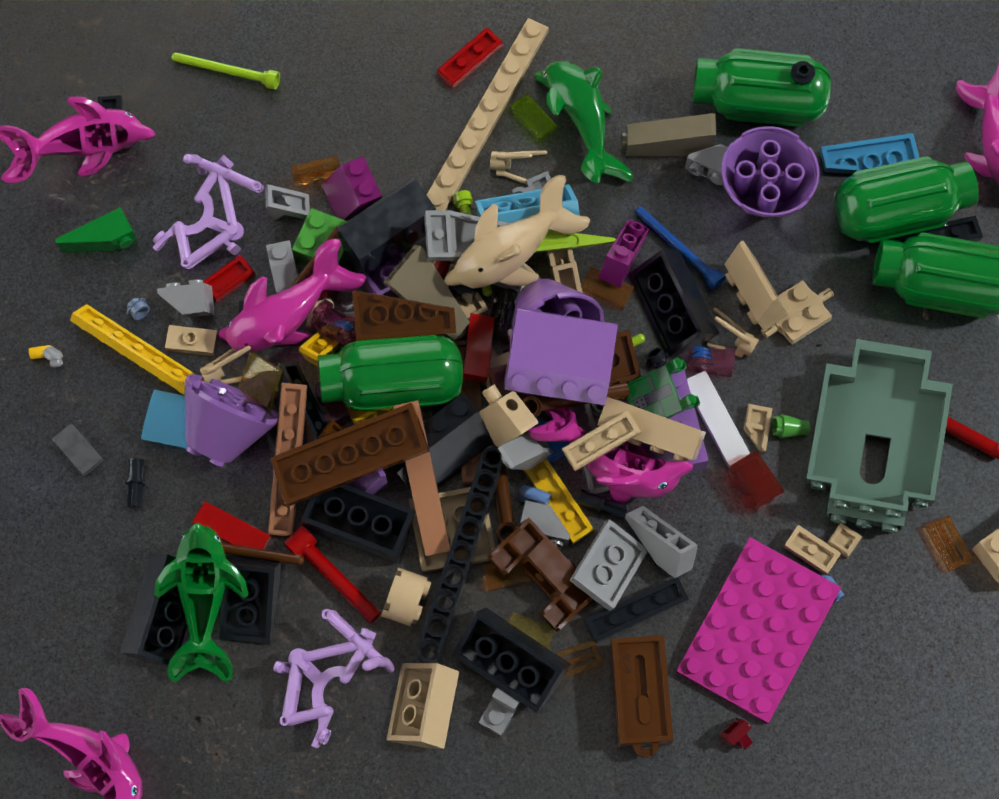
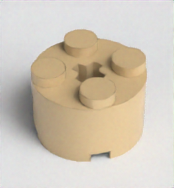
(405, 596)

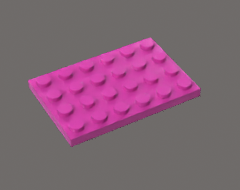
(758, 630)

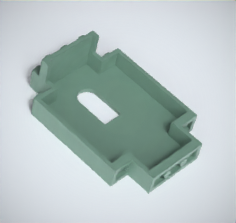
(883, 398)

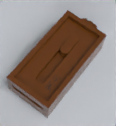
(641, 693)

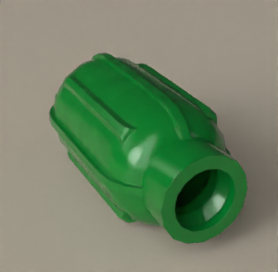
(760, 87)
(903, 198)
(941, 273)
(392, 372)

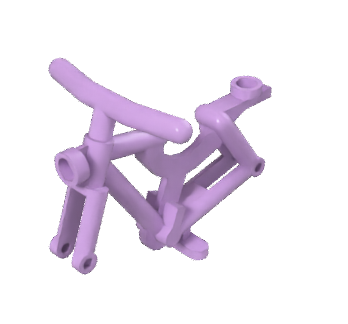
(229, 230)
(301, 664)

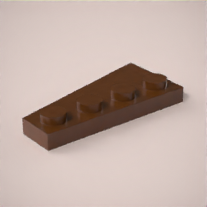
(395, 317)

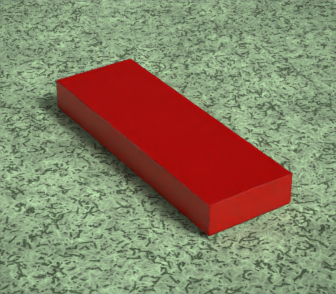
(469, 57)
(478, 347)
(231, 528)

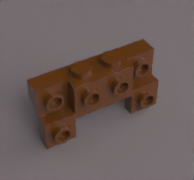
(546, 566)

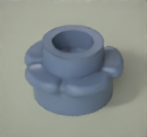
(137, 308)

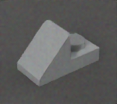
(286, 202)
(499, 712)

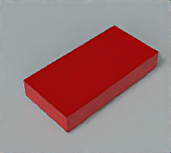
(229, 278)

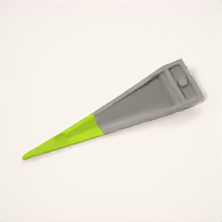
(453, 232)

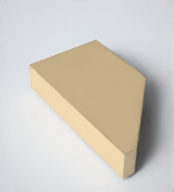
(757, 425)

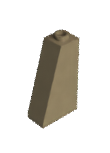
(670, 136)
(420, 281)

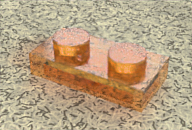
(314, 170)

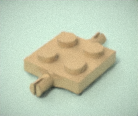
(804, 310)

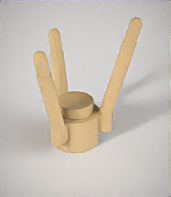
(502, 160)
(744, 342)
(214, 369)

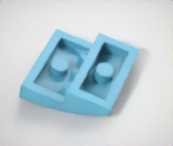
(165, 419)

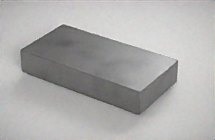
(77, 449)

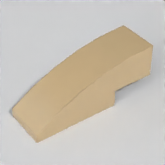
(564, 268)

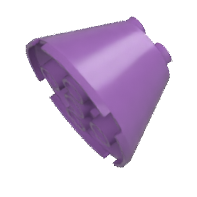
(770, 172)
(558, 299)
(222, 420)

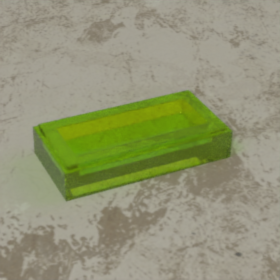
(532, 117)

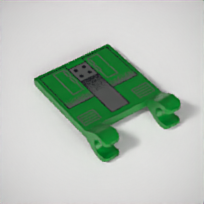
(657, 391)

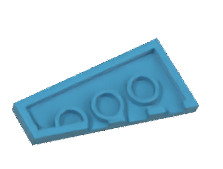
(868, 154)

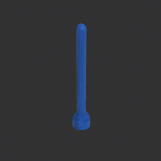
(713, 277)

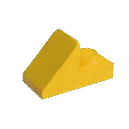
(318, 345)

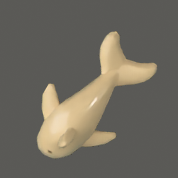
(502, 250)

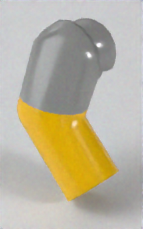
(48, 352)

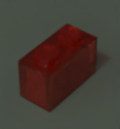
(755, 481)

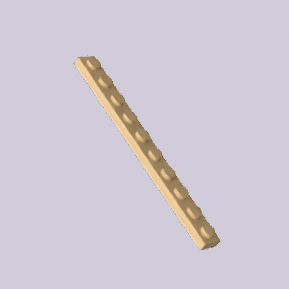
(487, 114)

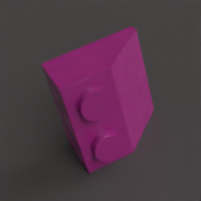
(351, 189)

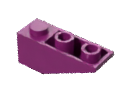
(623, 253)

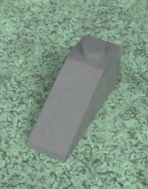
(282, 265)
(664, 543)

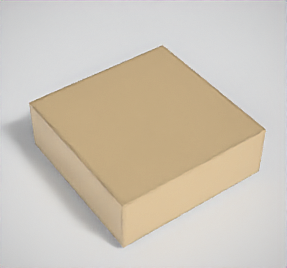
(844, 540)

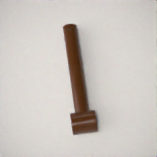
(546, 403)
(503, 502)

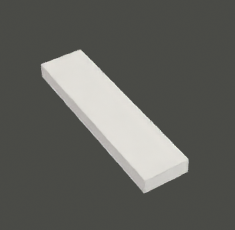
(717, 419)

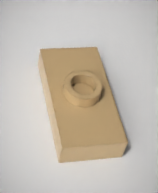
(191, 340)
(812, 550)

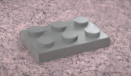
(609, 565)

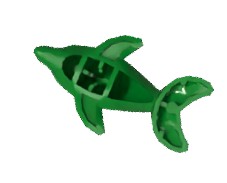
(581, 98)
(201, 579)

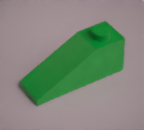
(102, 234)

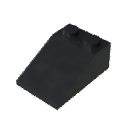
(253, 616)

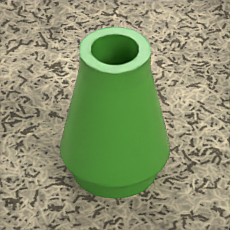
(788, 426)

